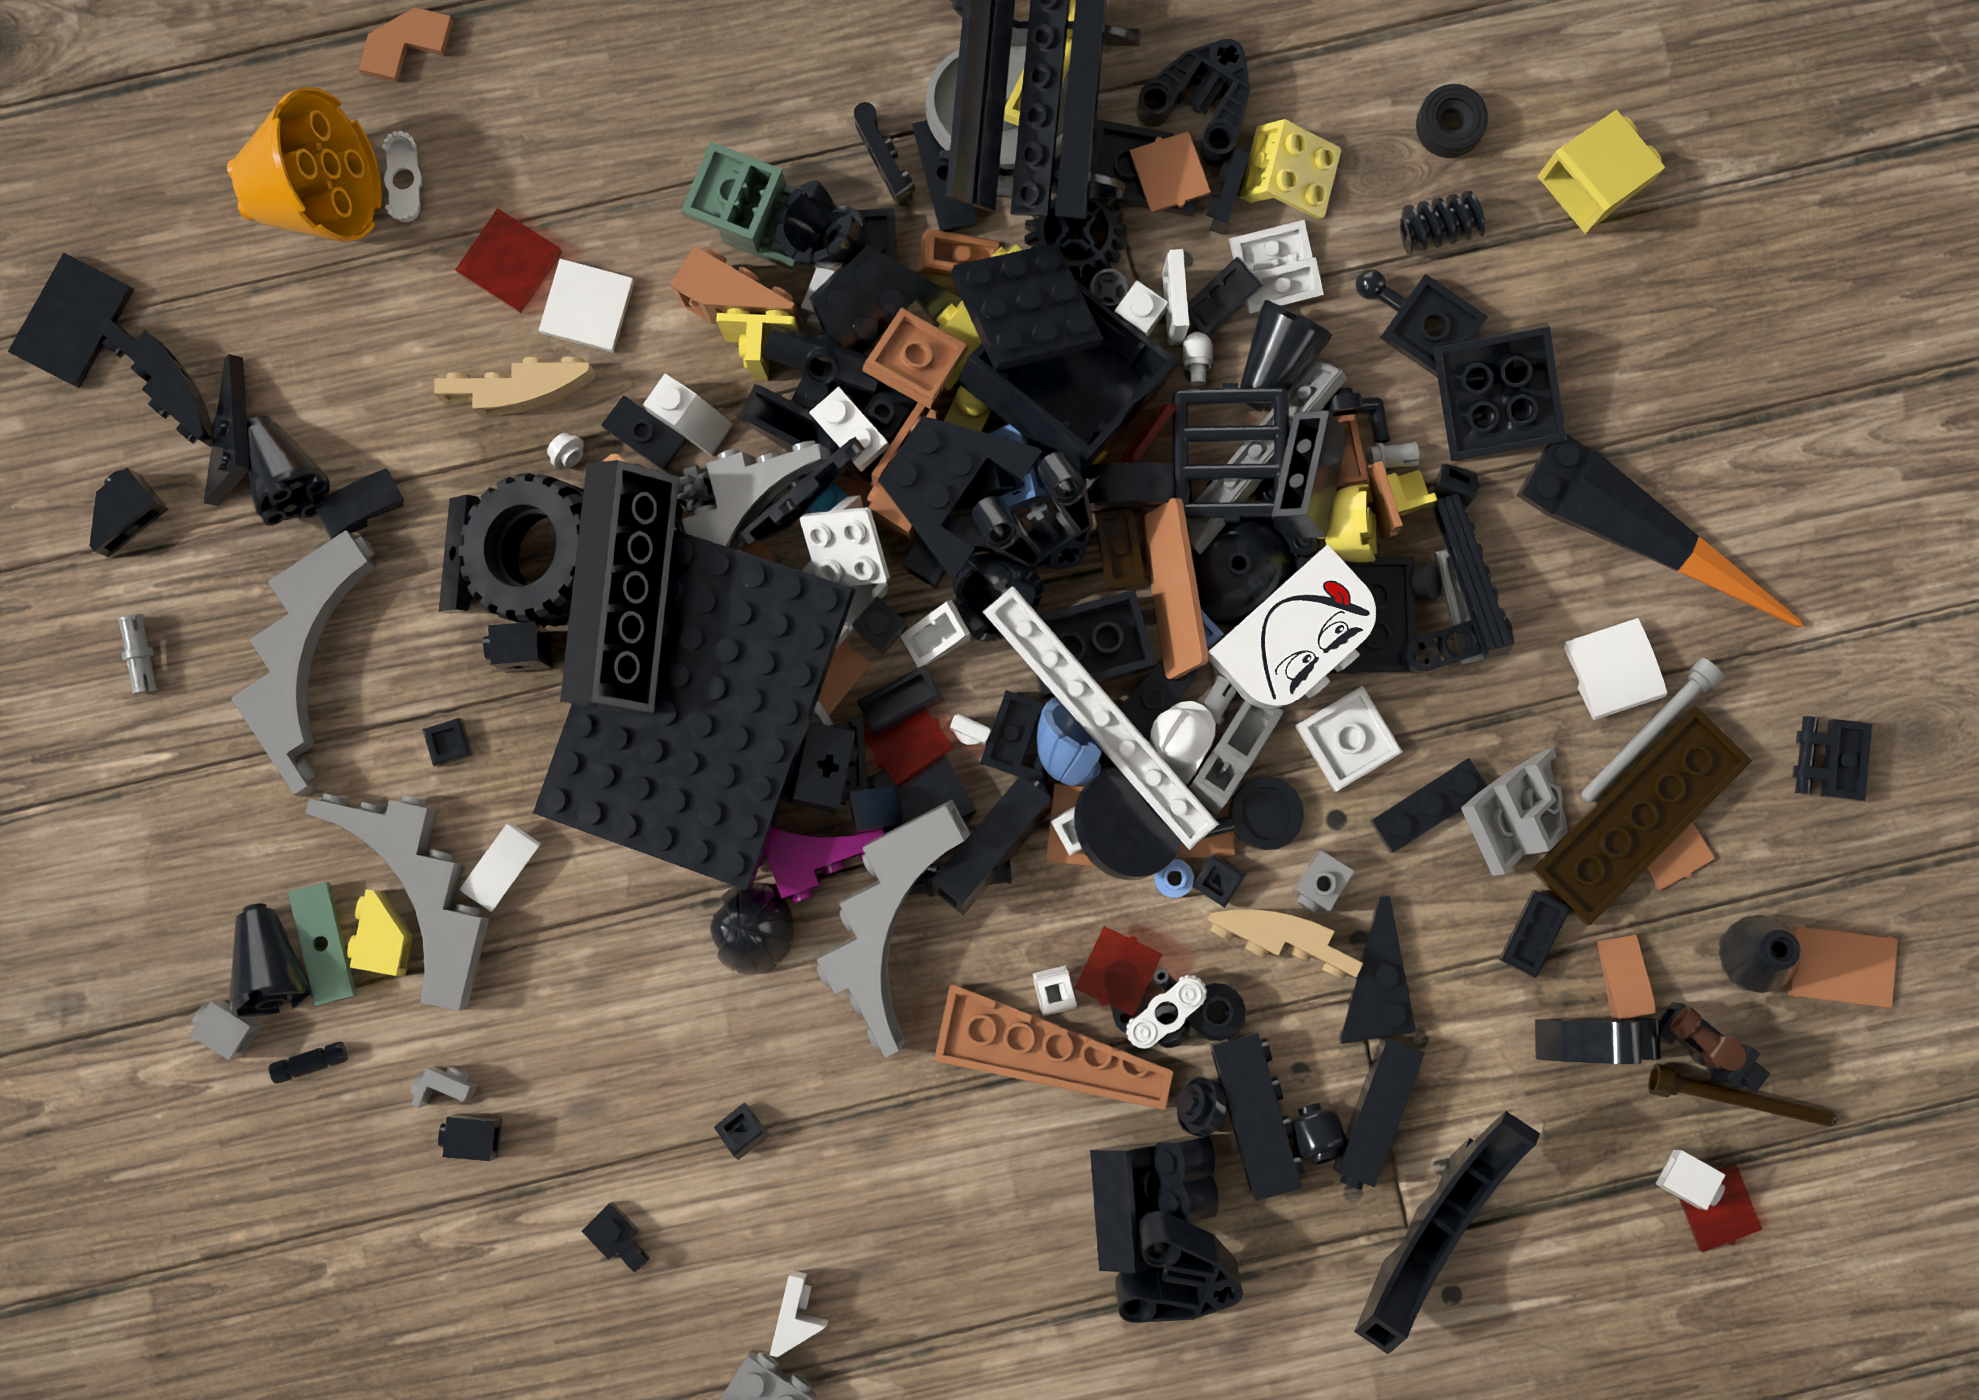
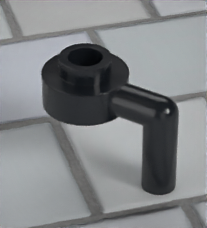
(1347, 402)
(1168, 1012)

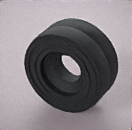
(1455, 99)

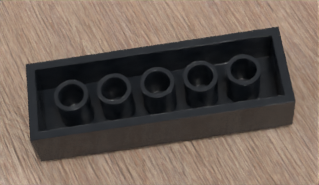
(619, 587)

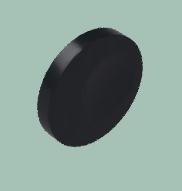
(1122, 829)

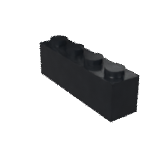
(1256, 1115)

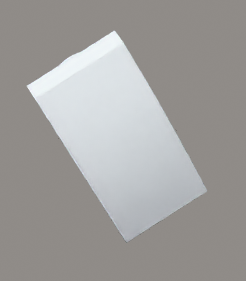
(500, 866)

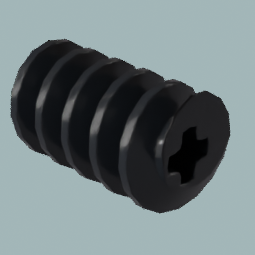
(1441, 219)

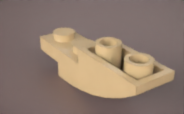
(530, 386)
(1269, 931)

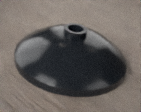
(1231, 594)

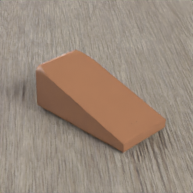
(944, 249)
(1625, 977)

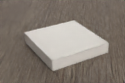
(1176, 295)
(586, 305)
(1348, 738)

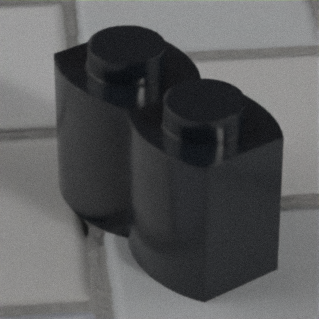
(1186, 1178)

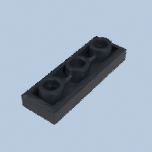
(949, 213)
(454, 590)

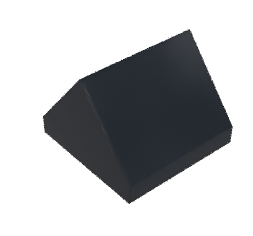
(1454, 481)

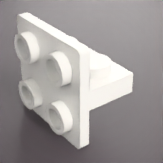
(845, 544)

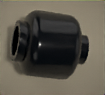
(1318, 1134)

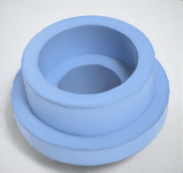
(1185, 884)

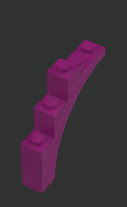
(798, 857)

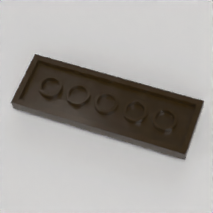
(1641, 815)

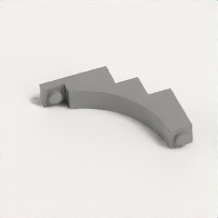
(279, 700)

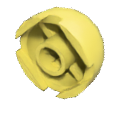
(1353, 525)

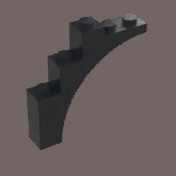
(1437, 1226)

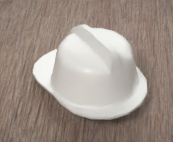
(1183, 737)

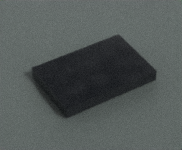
(62, 324)

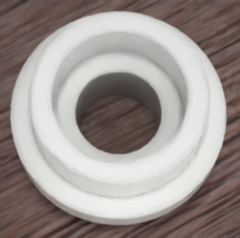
(565, 450)

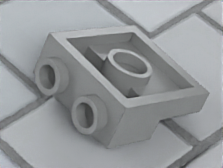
(762, 1380)

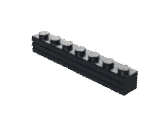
(1473, 576)

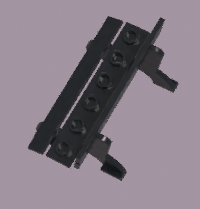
(981, 98)

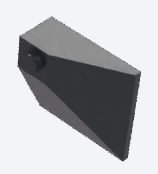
(1500, 392)

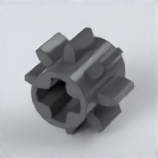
(695, 488)

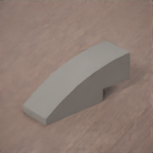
(1233, 755)

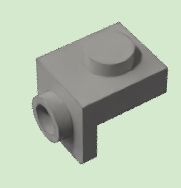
(450, 1082)

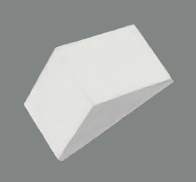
(936, 635)

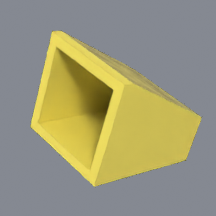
(1601, 170)

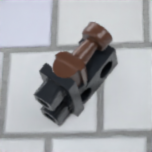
(1721, 1054)

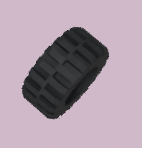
(494, 543)

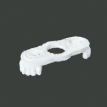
(400, 155)
(1185, 995)

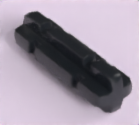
(308, 1062)

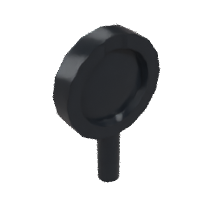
(1263, 814)

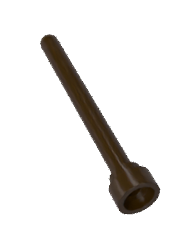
(1666, 1082)

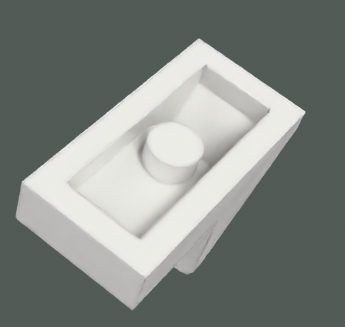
(793, 1326)

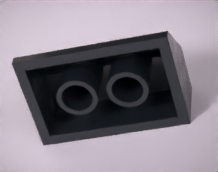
(1123, 1193)

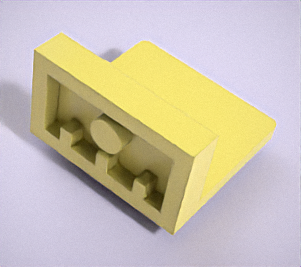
(1291, 168)

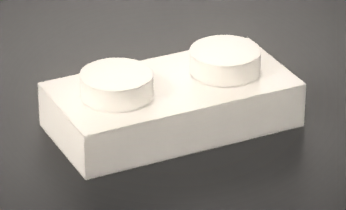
(845, 421)

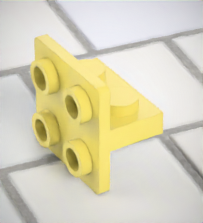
(752, 335)

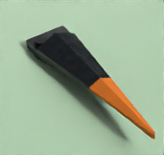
(1598, 498)

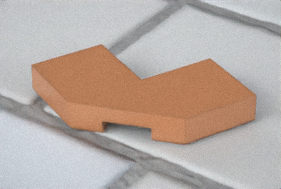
(388, 44)

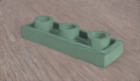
(314, 919)

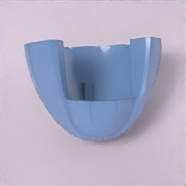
(1066, 747)

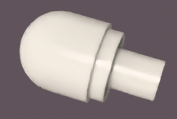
(1197, 357)

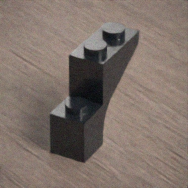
(792, 424)

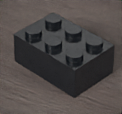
(1104, 637)

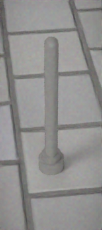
(1702, 678)

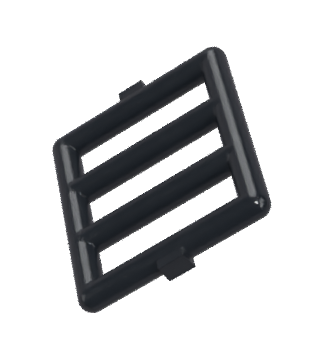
(1183, 434)

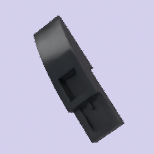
(166, 380)

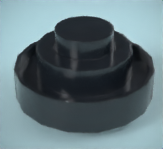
(1220, 1014)
(1201, 1106)

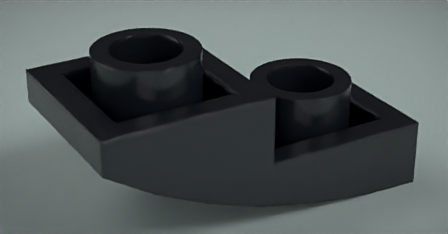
(358, 502)

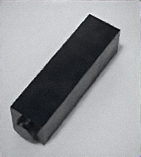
(992, 844)
(1377, 1113)

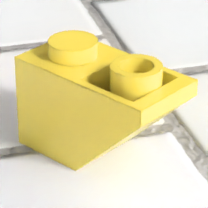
(381, 937)

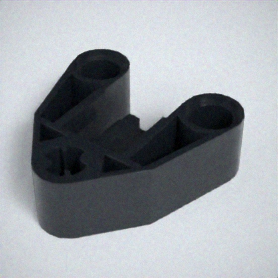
(1177, 78)
(1056, 539)
(1598, 1040)
(1196, 1277)

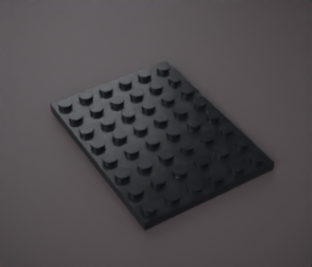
(729, 717)

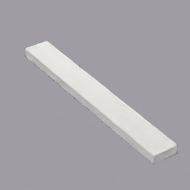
(1100, 717)

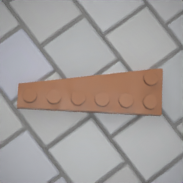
(1021, 1046)

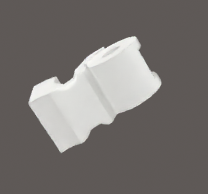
(1054, 991)

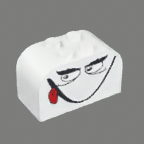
(1298, 634)

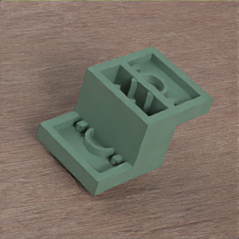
(740, 201)

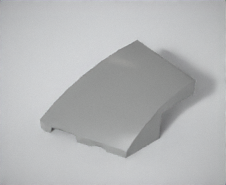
(1518, 813)

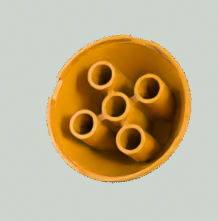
(309, 170)

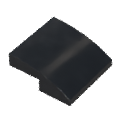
(927, 790)

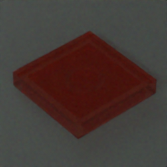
(508, 260)

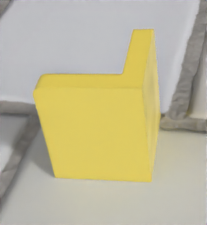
(1410, 492)

